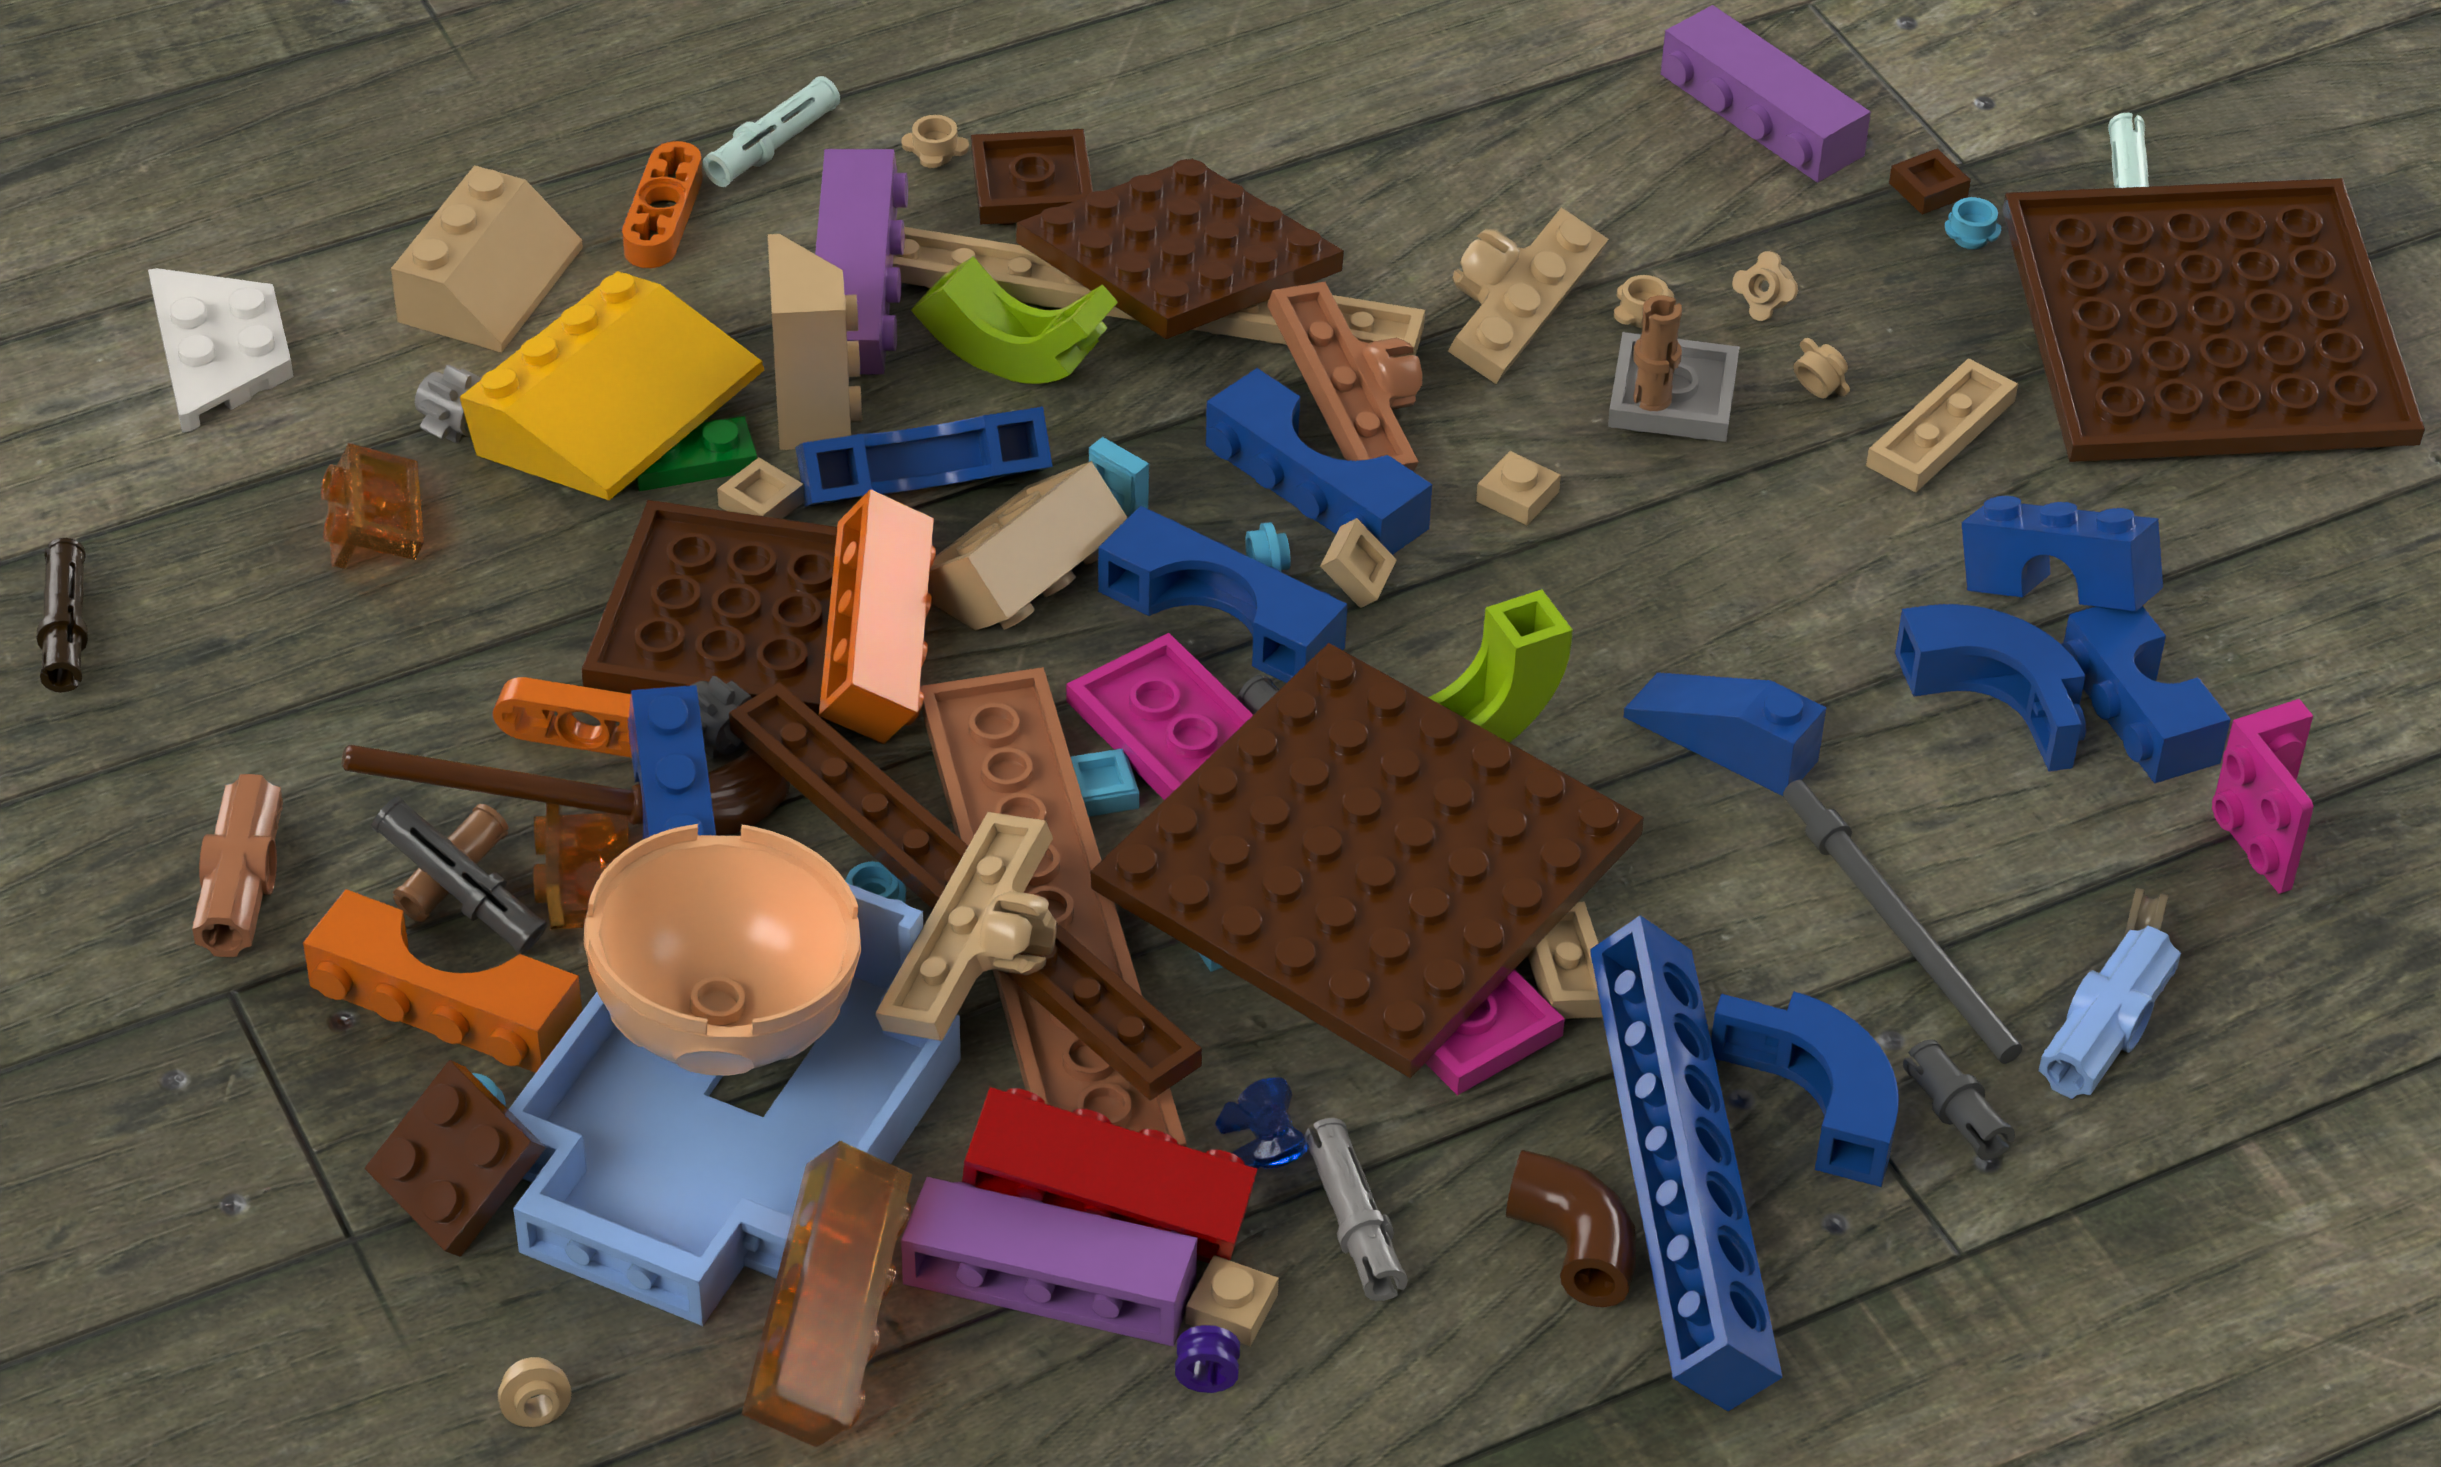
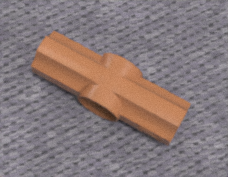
(238, 866)

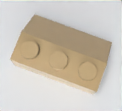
(483, 261)
(812, 346)
(1025, 549)

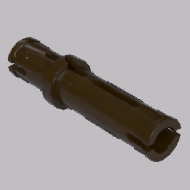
(62, 631)

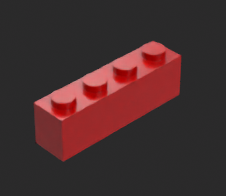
(1108, 1170)

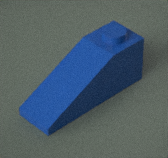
(1735, 722)

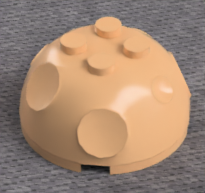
(722, 947)

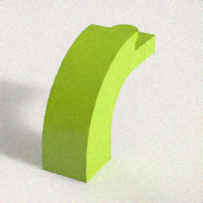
(1006, 336)
(1515, 668)

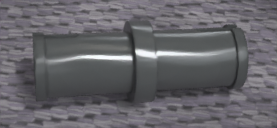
(1959, 1099)

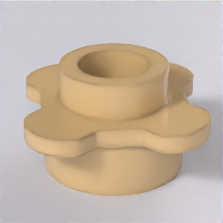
(935, 141)
(1781, 285)
(1633, 296)
(1821, 369)

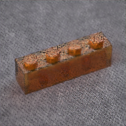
(829, 1295)

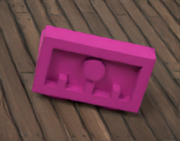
(2260, 791)

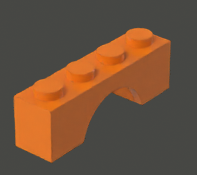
(505, 1011)

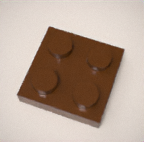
(1028, 173)
(455, 1158)

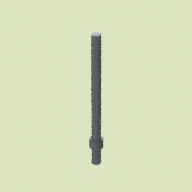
(1833, 837)

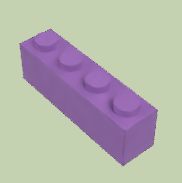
(1765, 93)
(861, 238)
(1049, 1260)

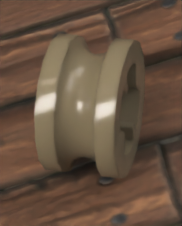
(2146, 911)

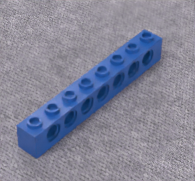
(1684, 1166)

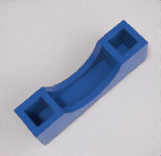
(1258, 432)
(924, 456)
(1164, 565)

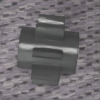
(715, 703)

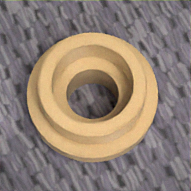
(532, 1378)

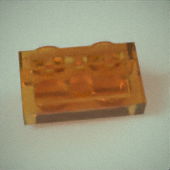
(372, 505)
(576, 856)

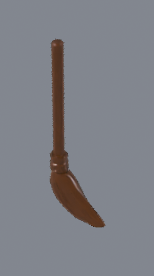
(740, 790)

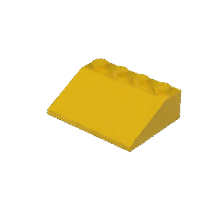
(606, 388)

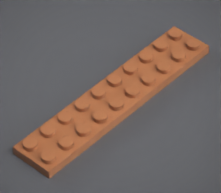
(1007, 755)

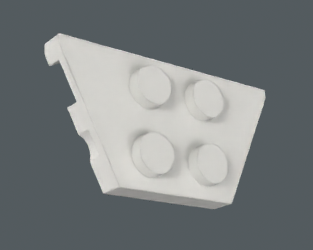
(218, 340)

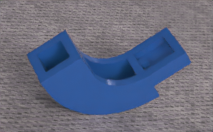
(2001, 657)
(1832, 1062)

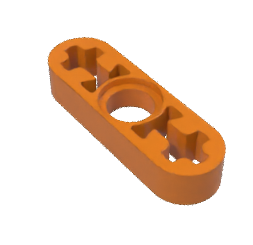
(667, 221)
(528, 710)

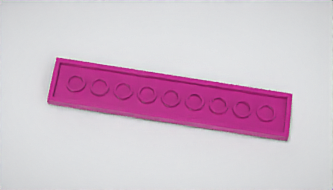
(1172, 719)

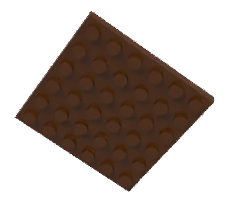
(2210, 320)
(1368, 857)

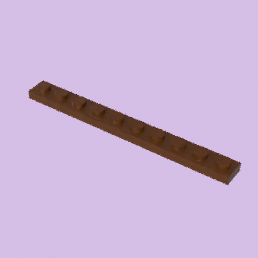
(924, 856)

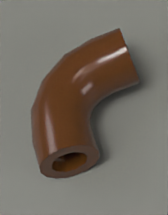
(1587, 1216)

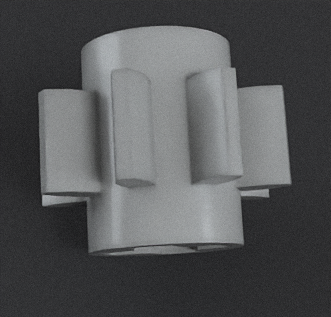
(440, 402)

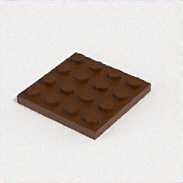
(1179, 247)
(719, 600)

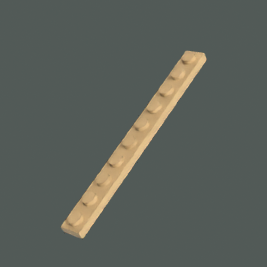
(1034, 281)

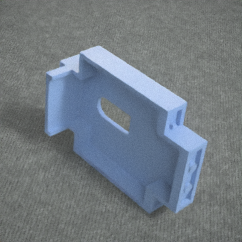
(681, 1191)

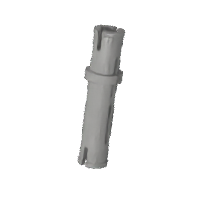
(1361, 1226)

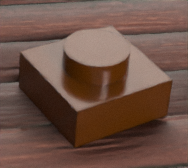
(1929, 181)

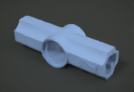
(2109, 1012)

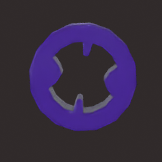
(1207, 1359)

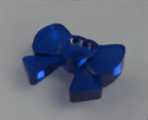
(1264, 1111)

